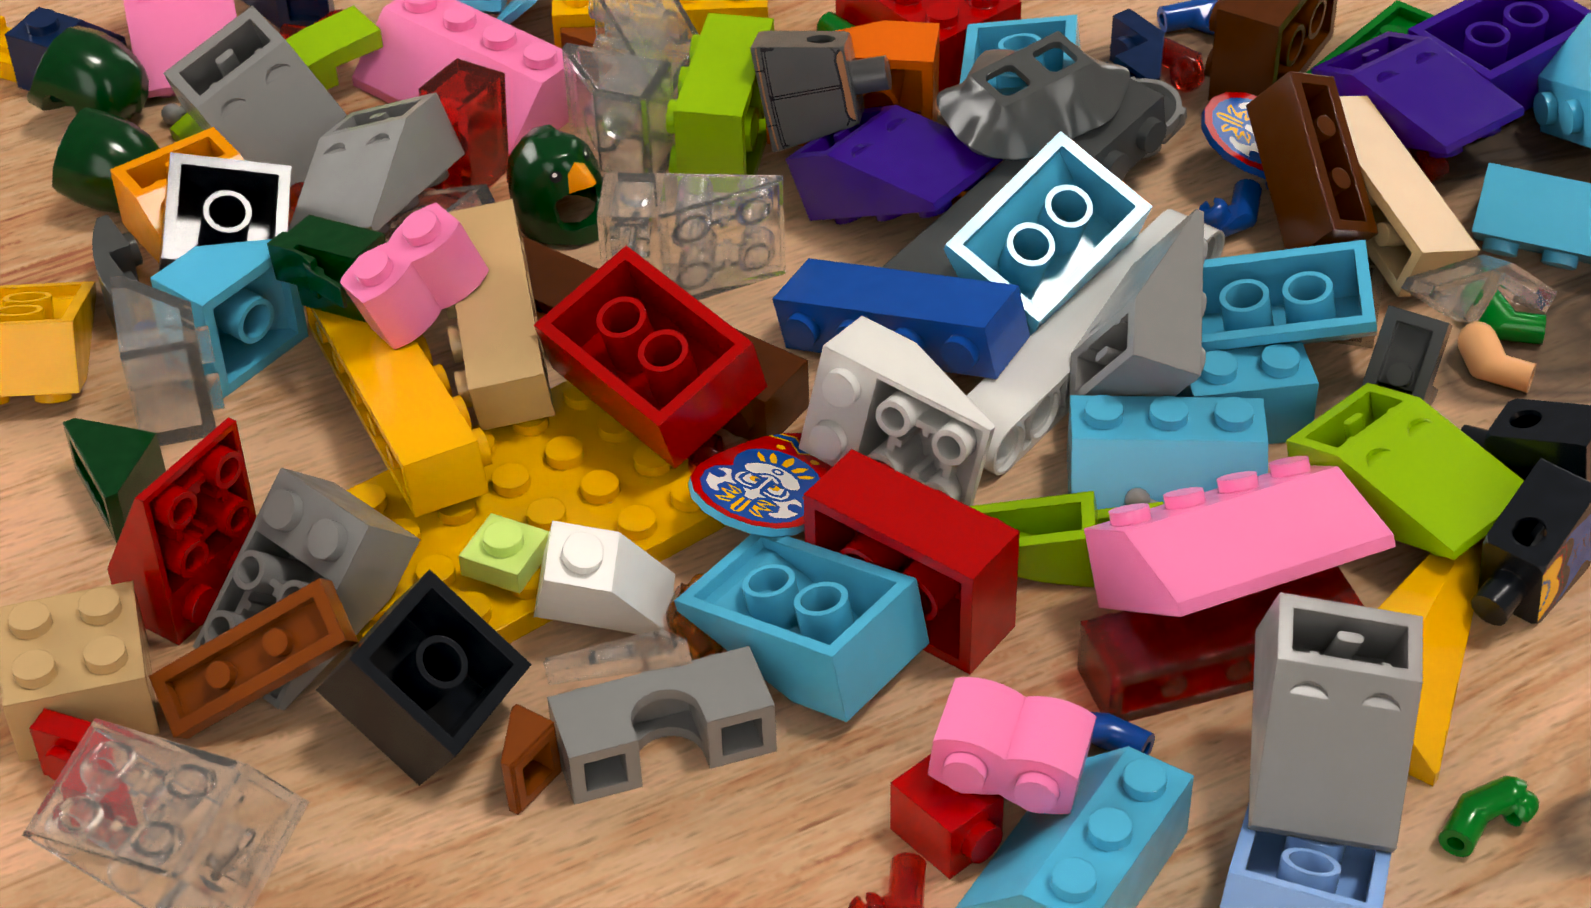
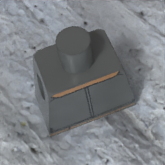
(813, 83)

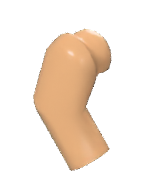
(1488, 360)

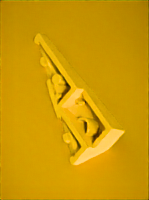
(1442, 594)

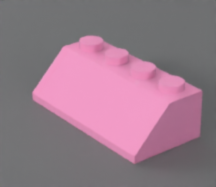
(431, 34)
(1231, 538)

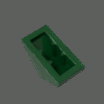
(113, 465)

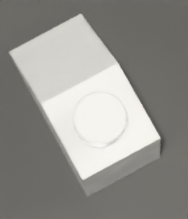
(602, 581)

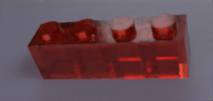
(1165, 663)

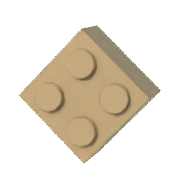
(76, 657)

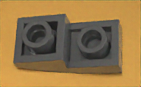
(113, 256)

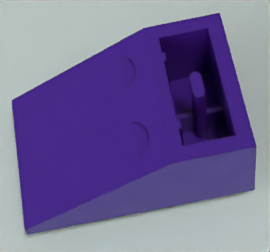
(1422, 92)
(885, 168)

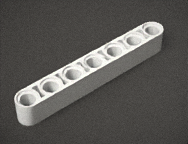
(1035, 384)

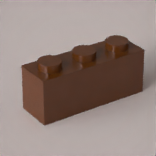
(1310, 162)

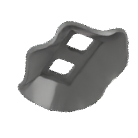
(1026, 121)

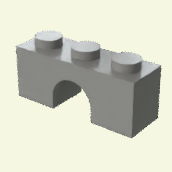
(712, 701)

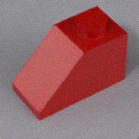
(942, 823)

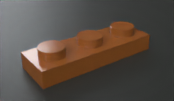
(253, 658)

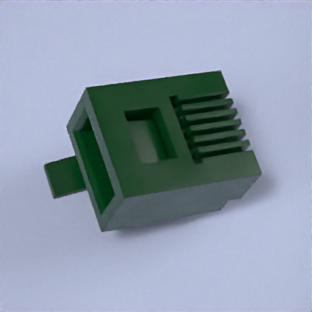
(317, 257)

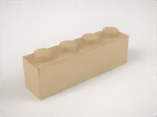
(1410, 215)
(495, 327)

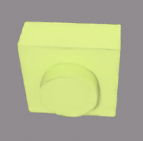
(504, 553)

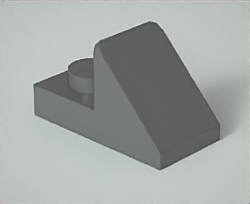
(1408, 353)

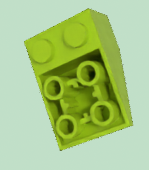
(1411, 468)

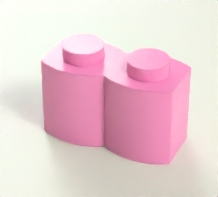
(414, 275)
(1011, 745)

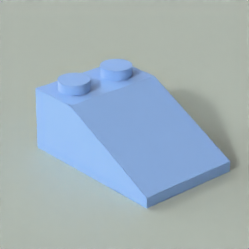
(1302, 873)

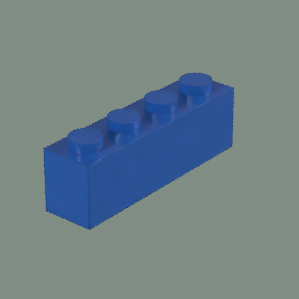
(957, 321)

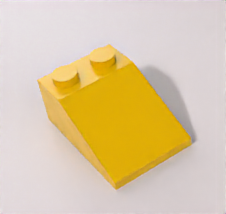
(45, 339)

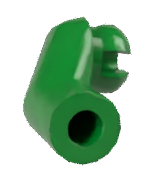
(1513, 325)
(1482, 804)

